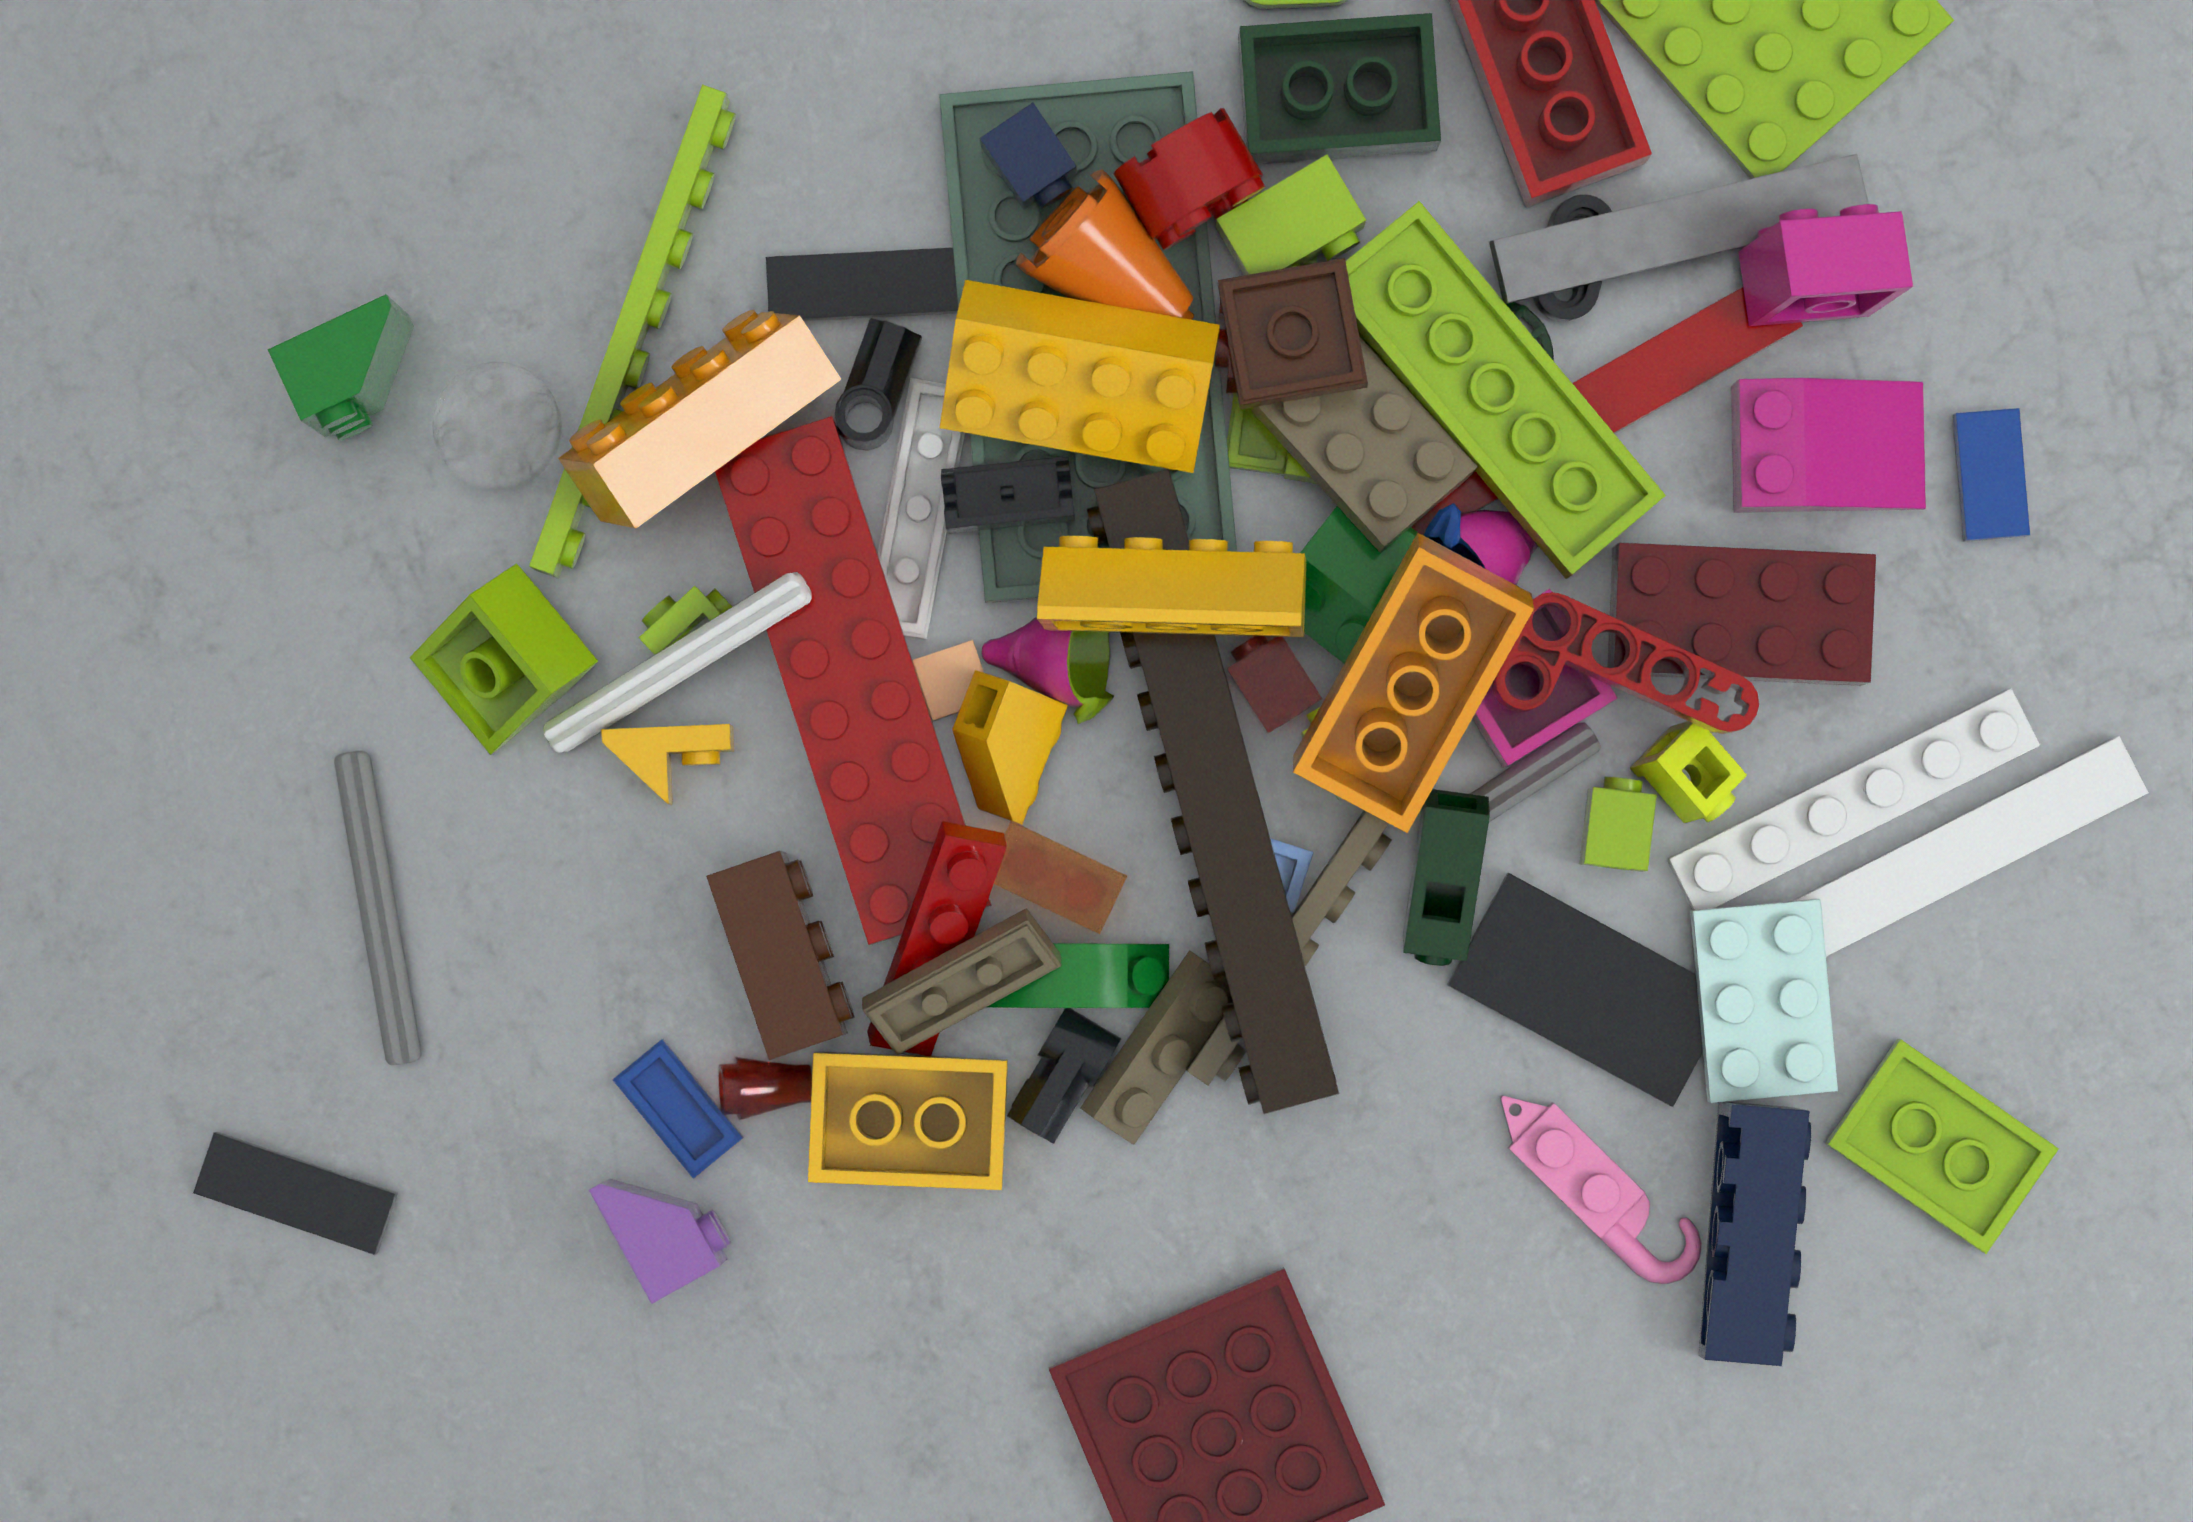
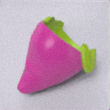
(1057, 664)

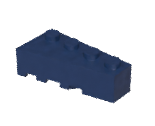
(1753, 1233)

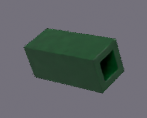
(1446, 877)

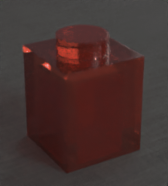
(1271, 681)

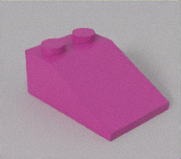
(1827, 445)

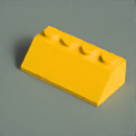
(1172, 589)

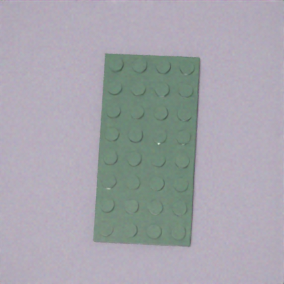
(1100, 129)

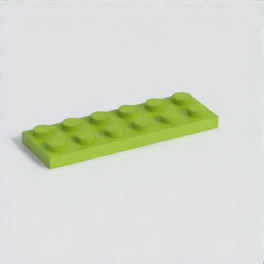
(1496, 391)

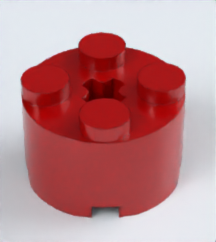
(1188, 176)

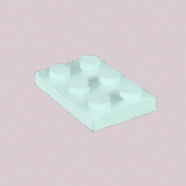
(1764, 1000)

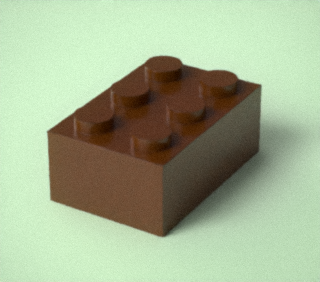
(780, 953)

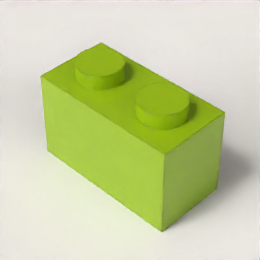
(1293, 221)

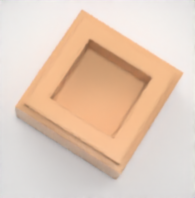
(947, 677)

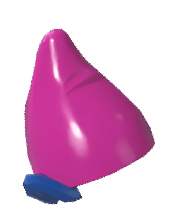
(1485, 538)

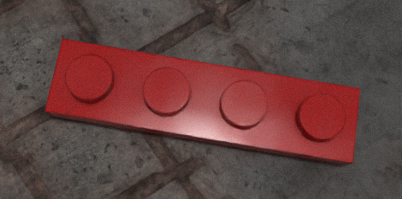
(946, 904)

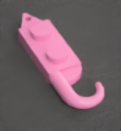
(1593, 1188)

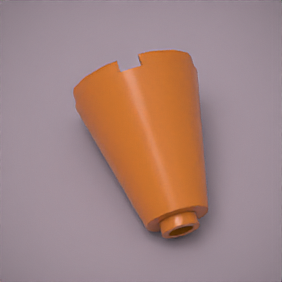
(1104, 255)

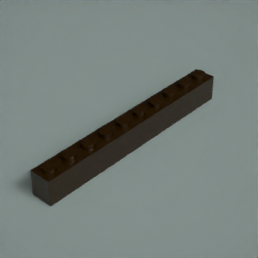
(1222, 826)

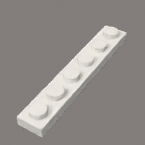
(1853, 802)

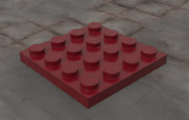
(1219, 1416)

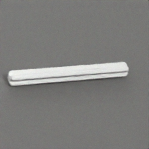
(677, 662)

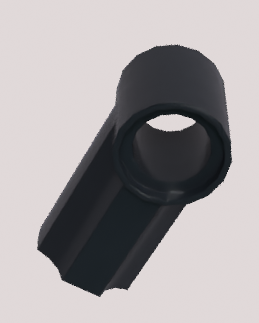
(877, 379)
(1068, 1065)

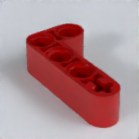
(1631, 675)

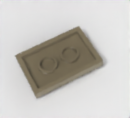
(1372, 451)

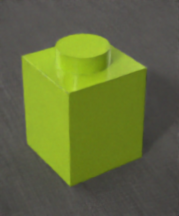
(1618, 825)

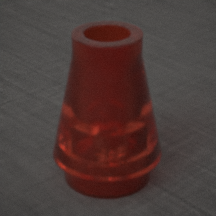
(761, 1086)

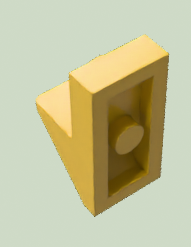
(649, 750)

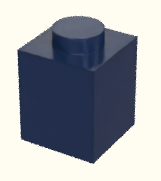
(1030, 158)

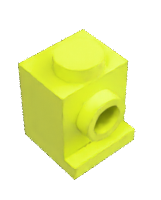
(1708, 764)

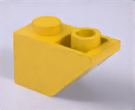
(1005, 742)

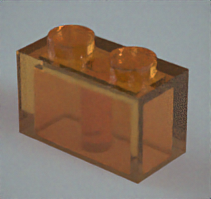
(1058, 878)

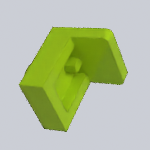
(674, 620)

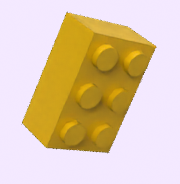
(907, 1120)

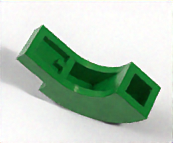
(1097, 978)

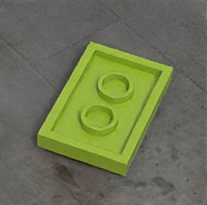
(1942, 1146)

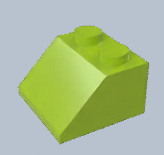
(503, 658)

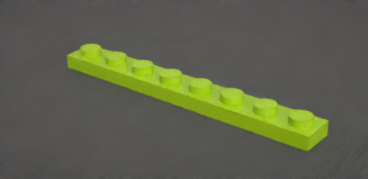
(643, 307)

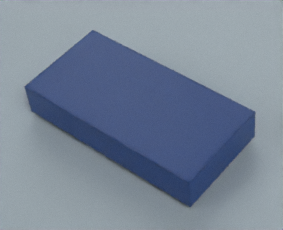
(1991, 474)
(678, 1108)

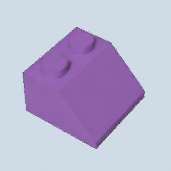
(661, 1236)

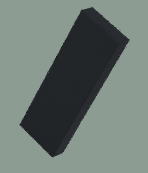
(863, 284)
(295, 1193)

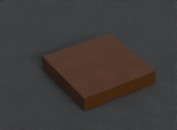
(1292, 333)

